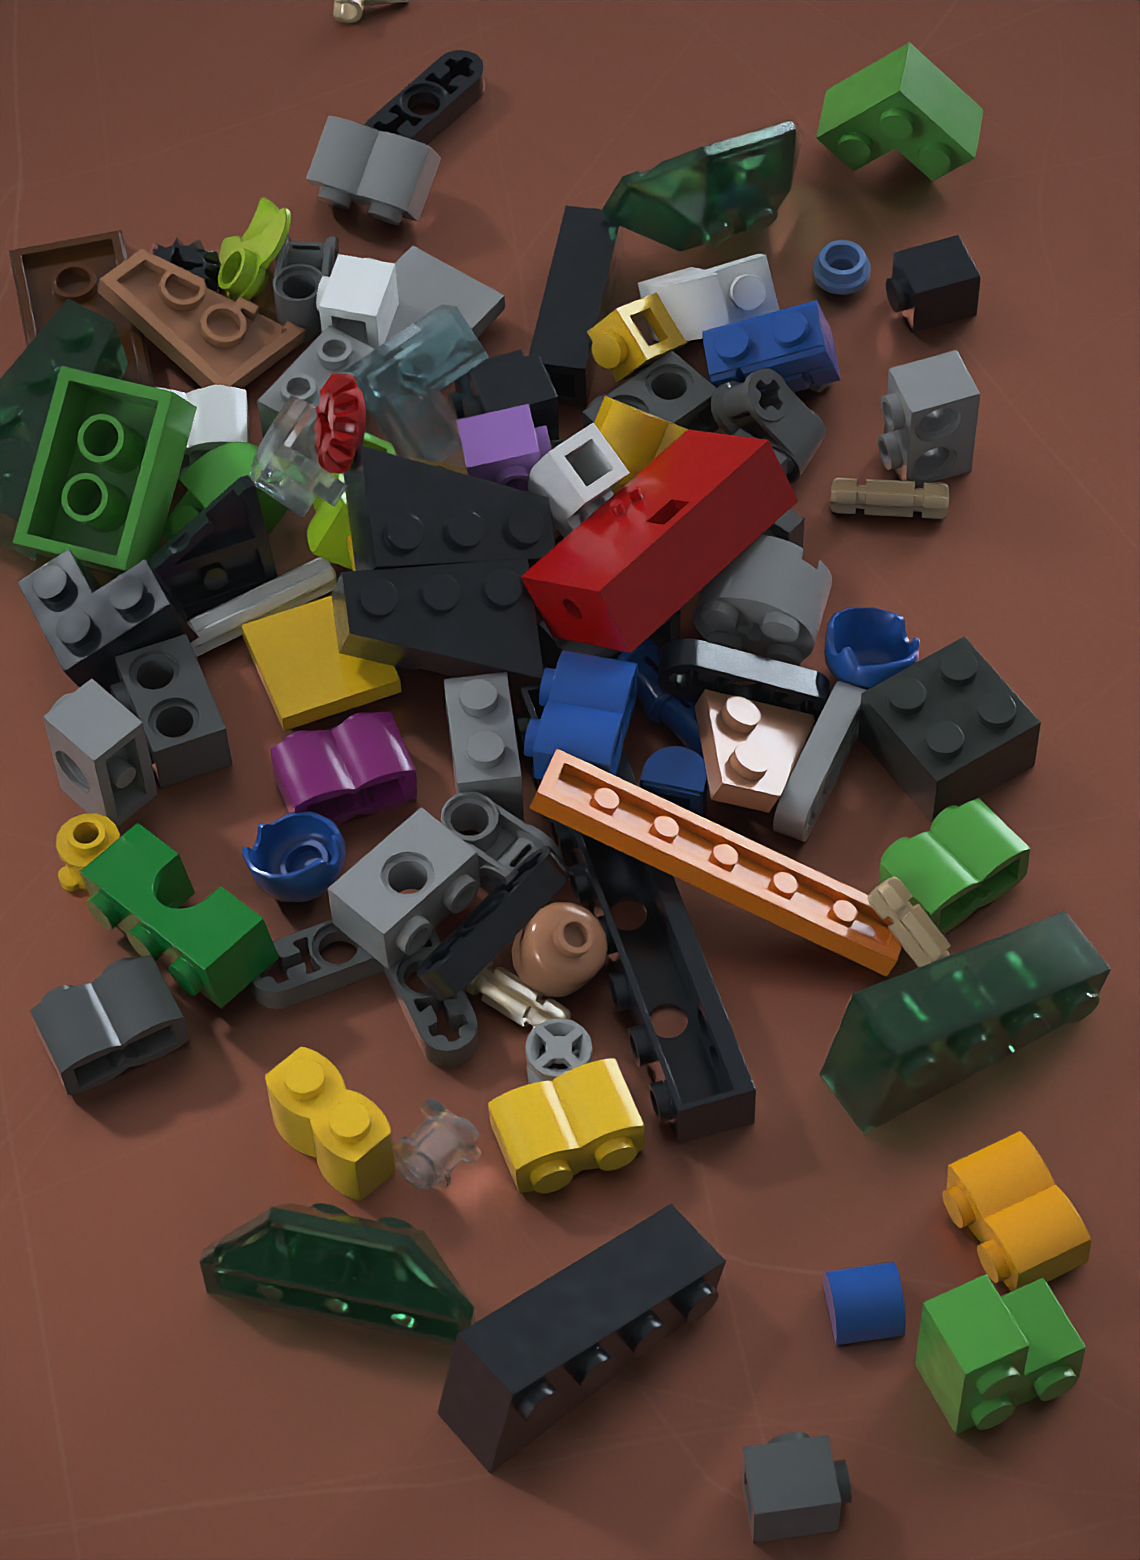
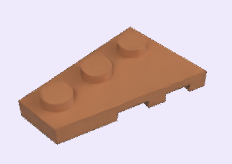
(195, 326)

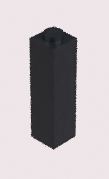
(576, 300)

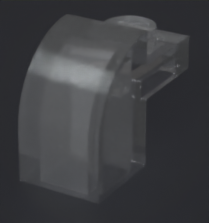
(288, 463)

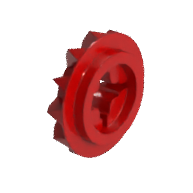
(339, 423)

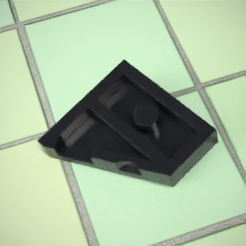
(218, 551)

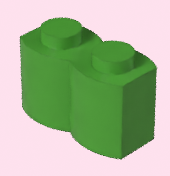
(958, 863)

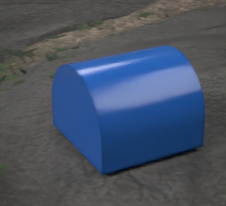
(678, 777)
(865, 1303)

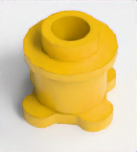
(80, 843)

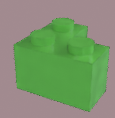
(904, 107)
(995, 1351)

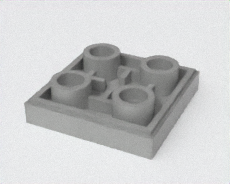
(428, 282)

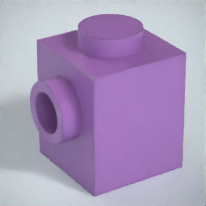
(503, 445)

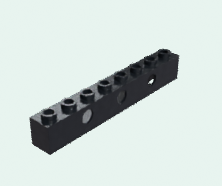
(701, 1072)

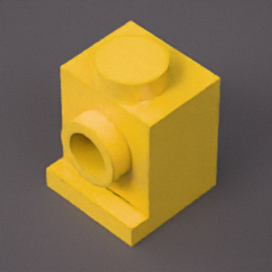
(621, 345)

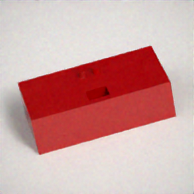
(659, 539)

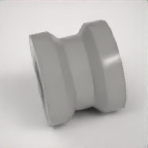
(557, 1043)

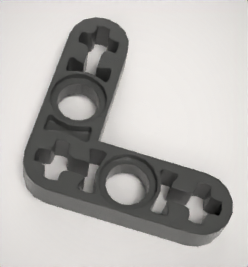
(327, 977)

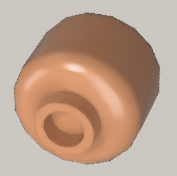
(559, 949)

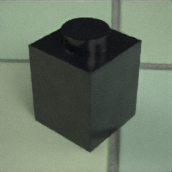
(934, 283)

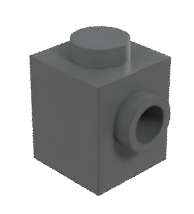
(793, 1487)

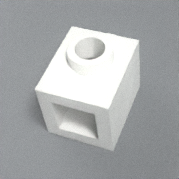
(359, 298)

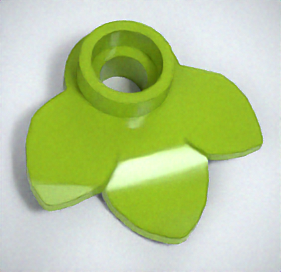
(246, 258)

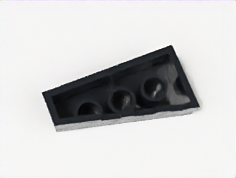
(575, 1334)

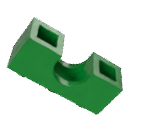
(207, 946)

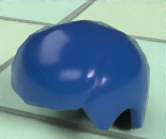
(868, 646)
(296, 856)

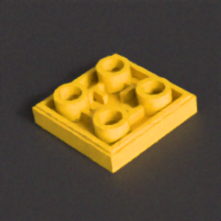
(305, 671)

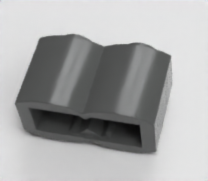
(109, 1023)

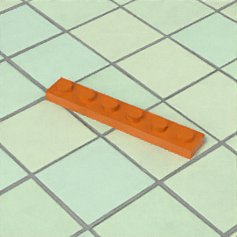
(716, 860)

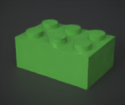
(104, 471)

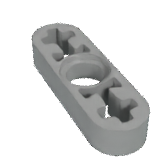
(819, 763)

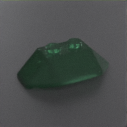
(710, 190)
(341, 1271)

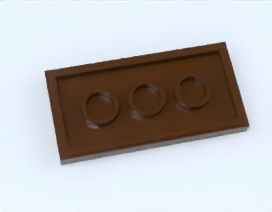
(72, 270)

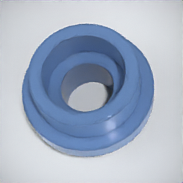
(841, 267)

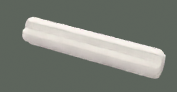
(270, 598)

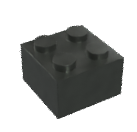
(948, 728)

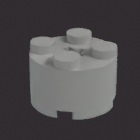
(766, 602)

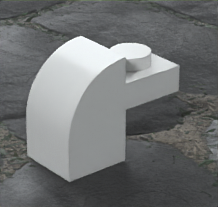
(714, 296)
(577, 478)

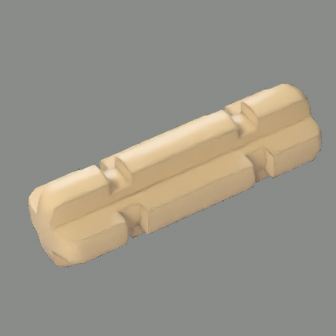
(889, 498)
(909, 923)
(514, 998)

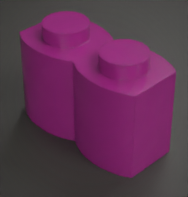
(346, 769)

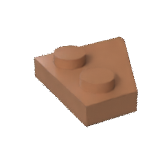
(749, 748)

